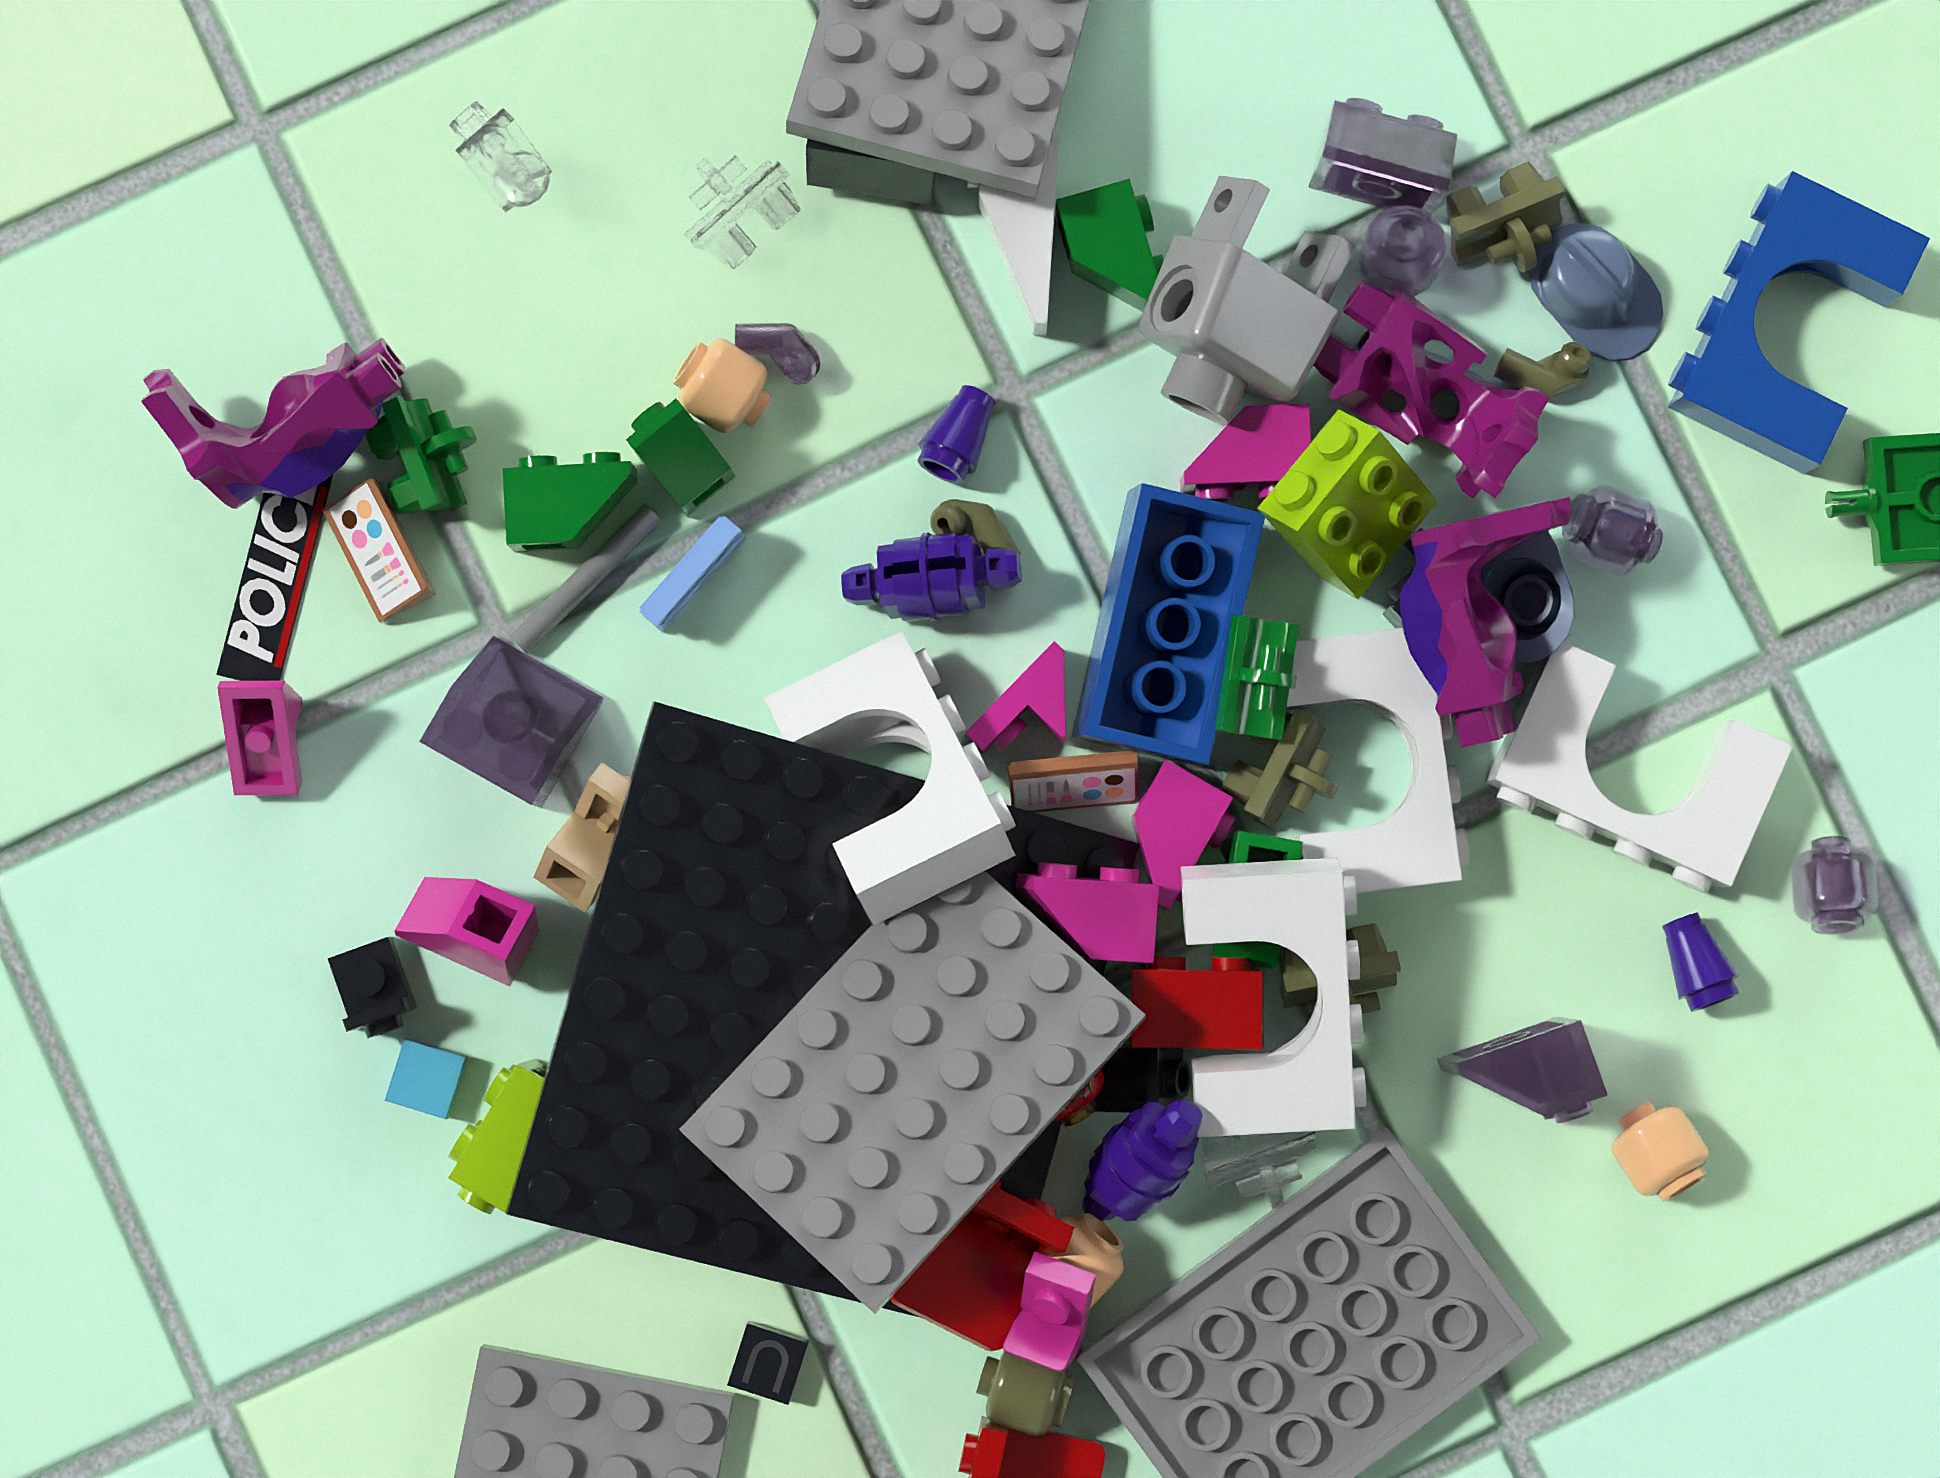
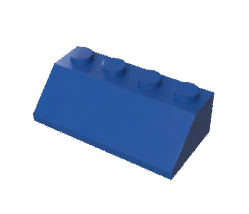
(1167, 624)

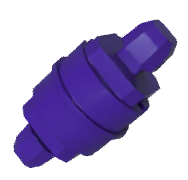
(931, 577)
(1142, 1161)

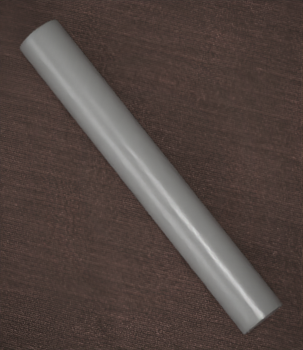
(586, 578)

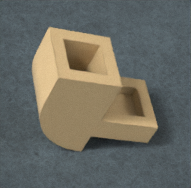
(579, 850)

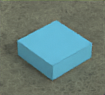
(426, 1078)

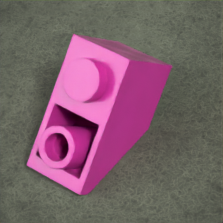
(1250, 452)
(1176, 824)
(1096, 917)
(471, 925)

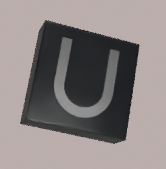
(768, 1362)

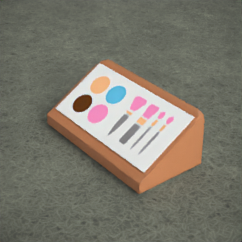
(378, 550)
(1074, 781)

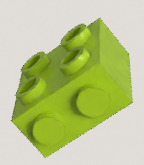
(1348, 504)
(493, 1148)

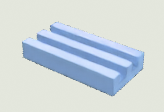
(691, 573)

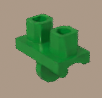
(429, 453)
(1257, 677)

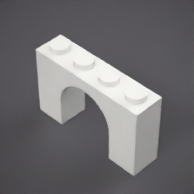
(950, 824)
(1419, 836)
(1698, 836)
(1312, 1077)

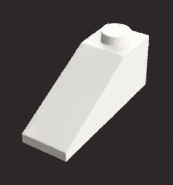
(1024, 238)

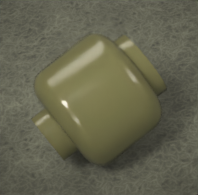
(1024, 1394)

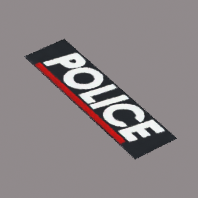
(272, 585)

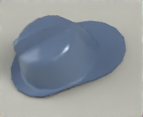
(1597, 291)
(1536, 593)

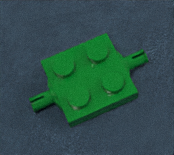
(1898, 498)

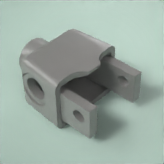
(1233, 315)

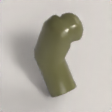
(1551, 374)
(974, 520)

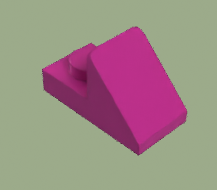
(1039, 691)
(261, 736)
(1051, 1313)

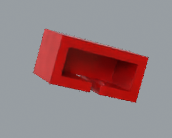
(1199, 1006)

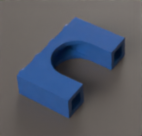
(1728, 378)

